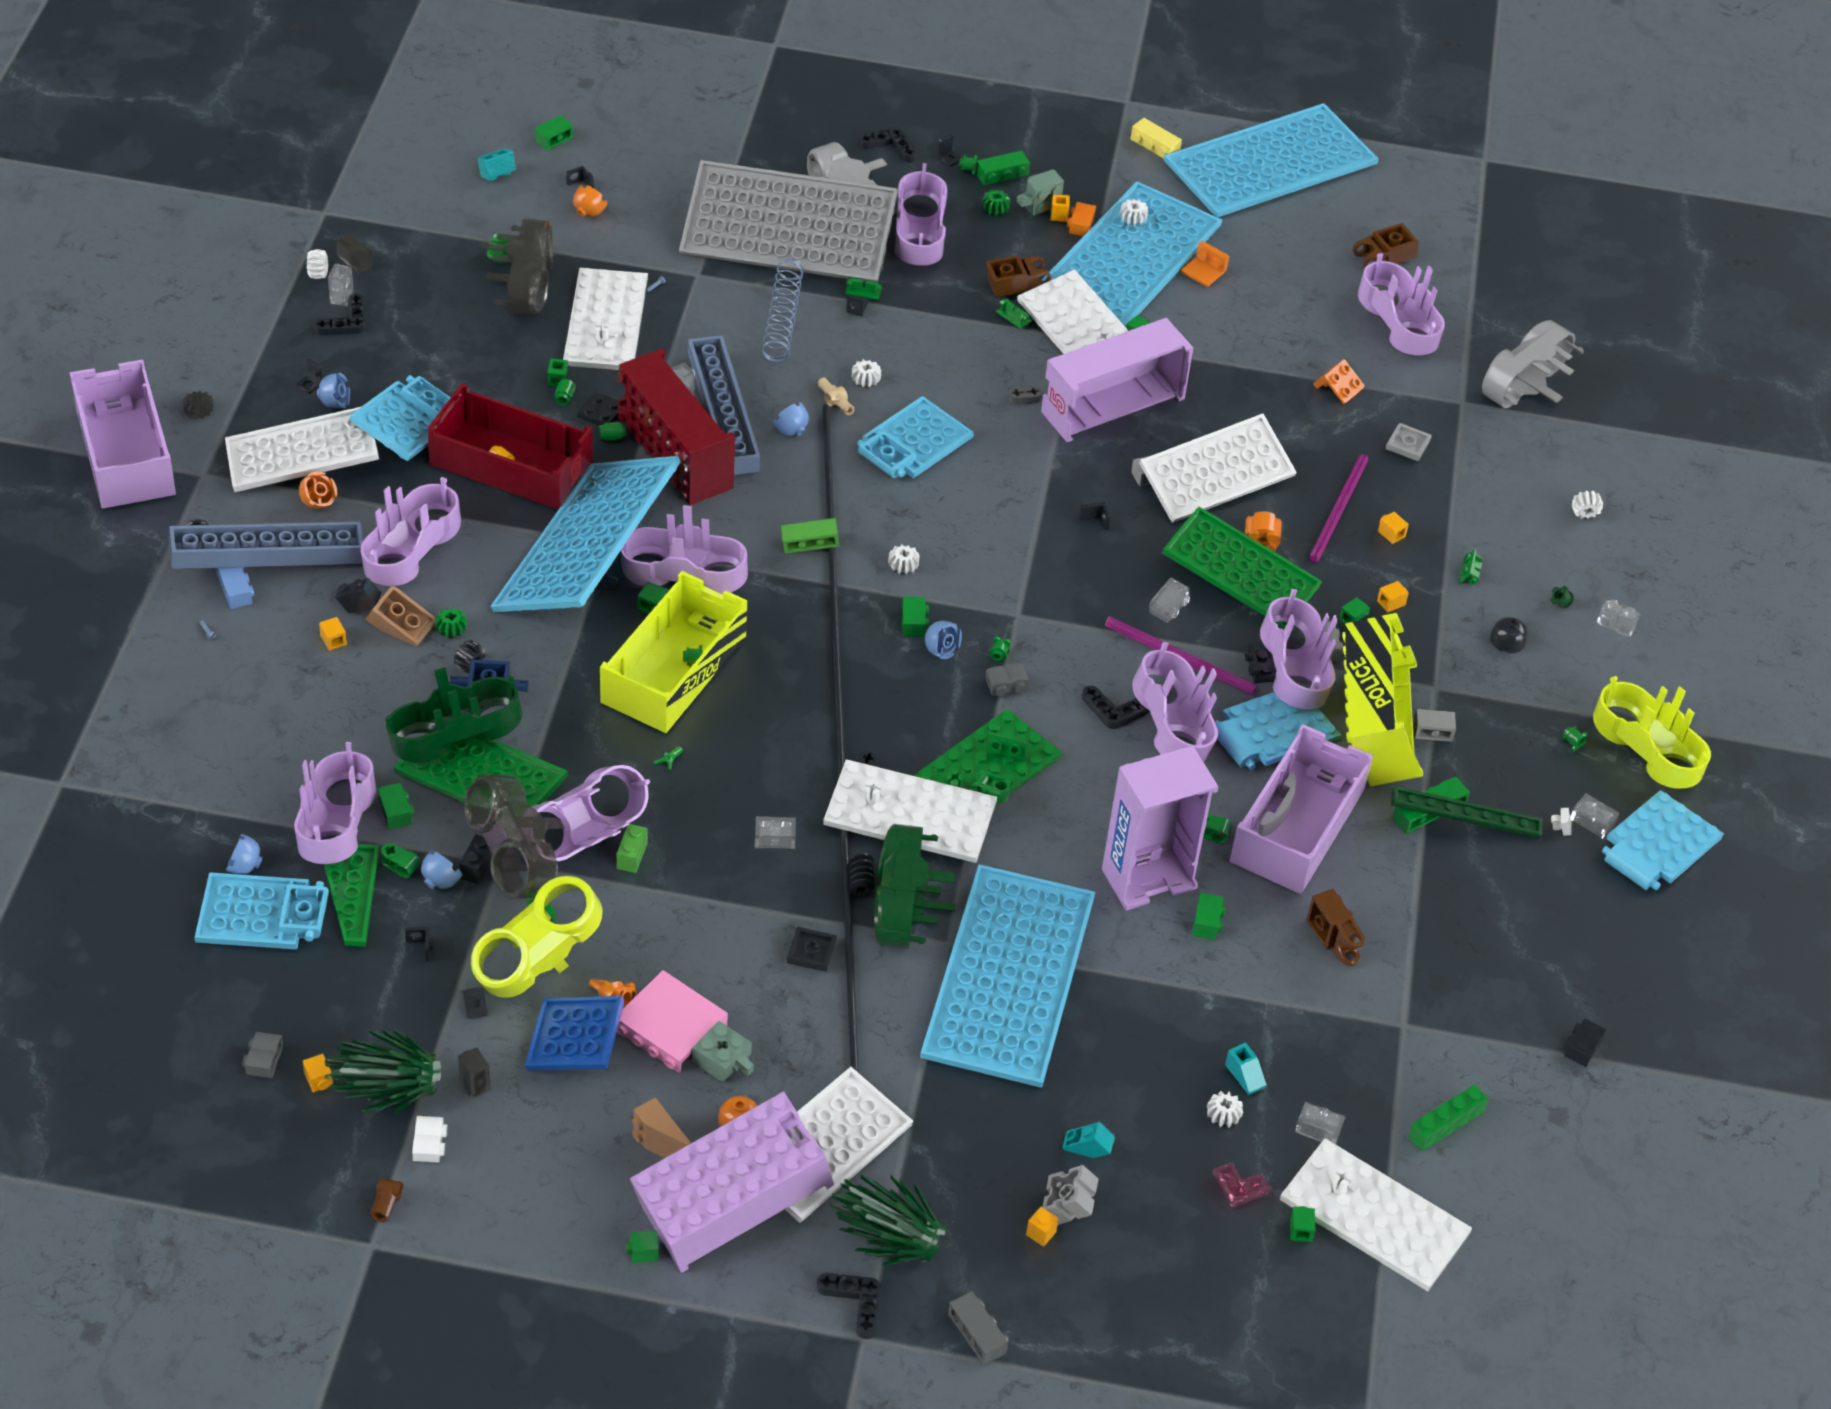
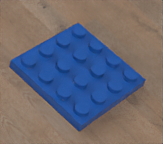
(574, 1033)

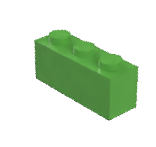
(810, 535)

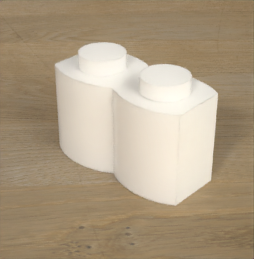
(428, 1139)

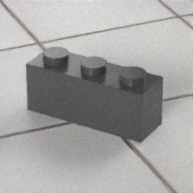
(978, 1327)

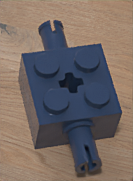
(485, 668)

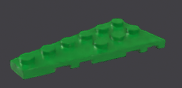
(352, 892)

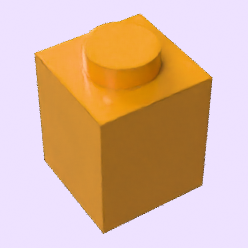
(1060, 208)
(1393, 527)
(1392, 596)
(333, 633)
(315, 1073)
(1042, 1226)

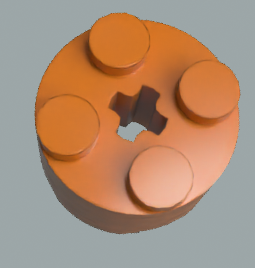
(1264, 529)

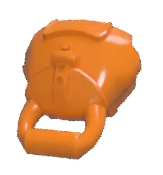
(617, 988)

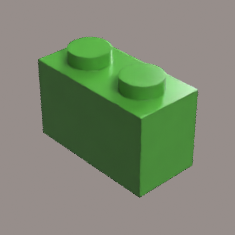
(632, 848)

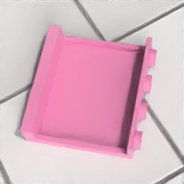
(668, 1020)

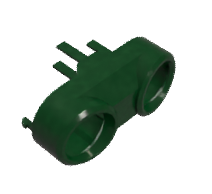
(453, 717)
(902, 878)

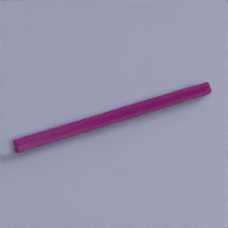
(1338, 508)
(1194, 661)

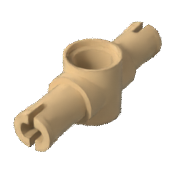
(836, 396)

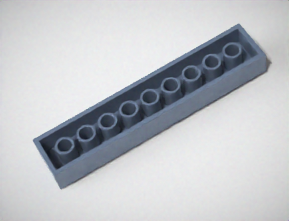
(723, 398)
(265, 545)

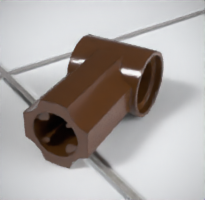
(387, 1193)

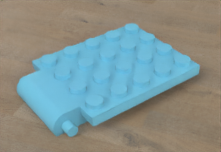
(402, 415)
(913, 439)
(1266, 729)
(1659, 841)
(260, 911)

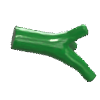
(669, 757)

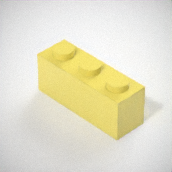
(1155, 138)

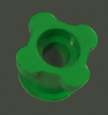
(968, 163)
(1000, 649)
(692, 655)
(1574, 737)

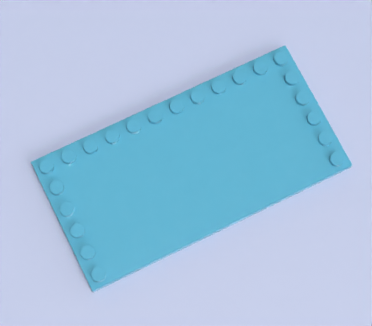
(1270, 160)
(1132, 262)
(585, 535)
(1008, 976)

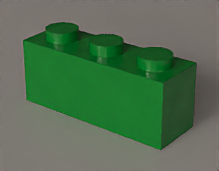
(1002, 168)

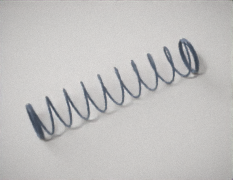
(787, 346)

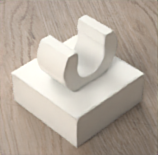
(1562, 822)

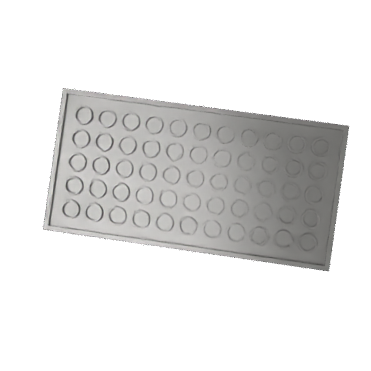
(779, 215)

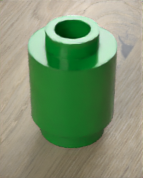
(564, 392)
(612, 431)

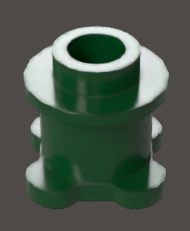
(1562, 597)

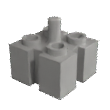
(1071, 1194)

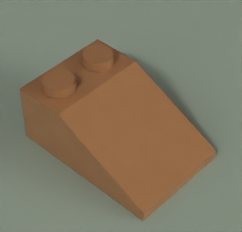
(401, 617)
(657, 1129)

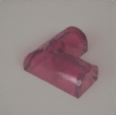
(1237, 1189)

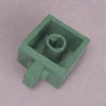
(1040, 192)
(723, 1052)

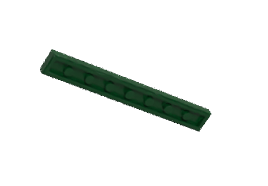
(1466, 812)

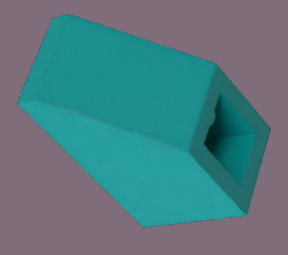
(1245, 1068)
(1089, 1140)

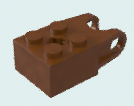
(1394, 242)
(1015, 274)
(1335, 926)

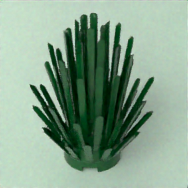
(391, 1075)
(902, 1228)

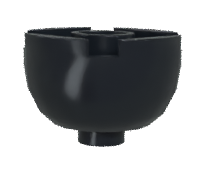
(1509, 635)

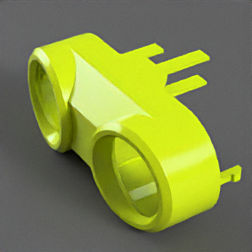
(1658, 733)
(540, 940)

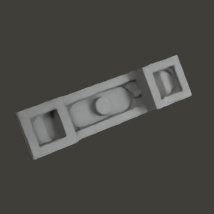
(1273, 821)

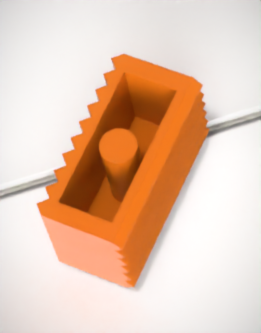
(1082, 219)

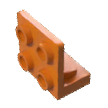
(1207, 264)
(1341, 380)

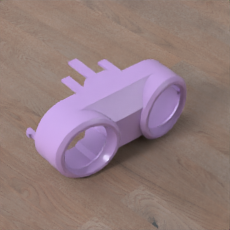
(916, 229)
(1412, 313)
(400, 539)
(686, 550)
(1307, 664)
(1189, 713)
(322, 818)
(583, 822)

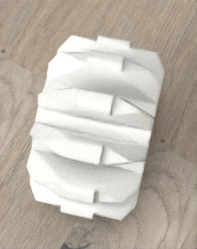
(1133, 212)
(317, 264)
(866, 373)
(1587, 504)
(903, 559)
(1224, 1109)

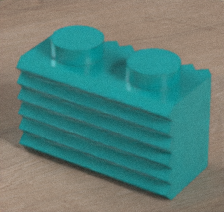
(496, 164)

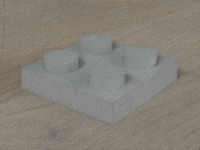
(1408, 442)

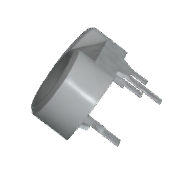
(833, 163)
(1529, 364)

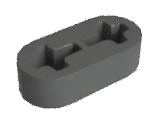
(1025, 395)

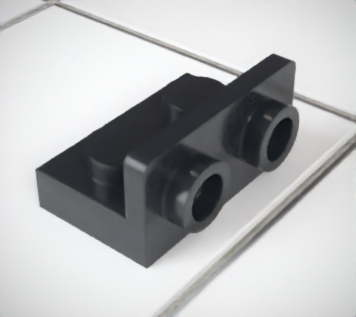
(1260, 665)

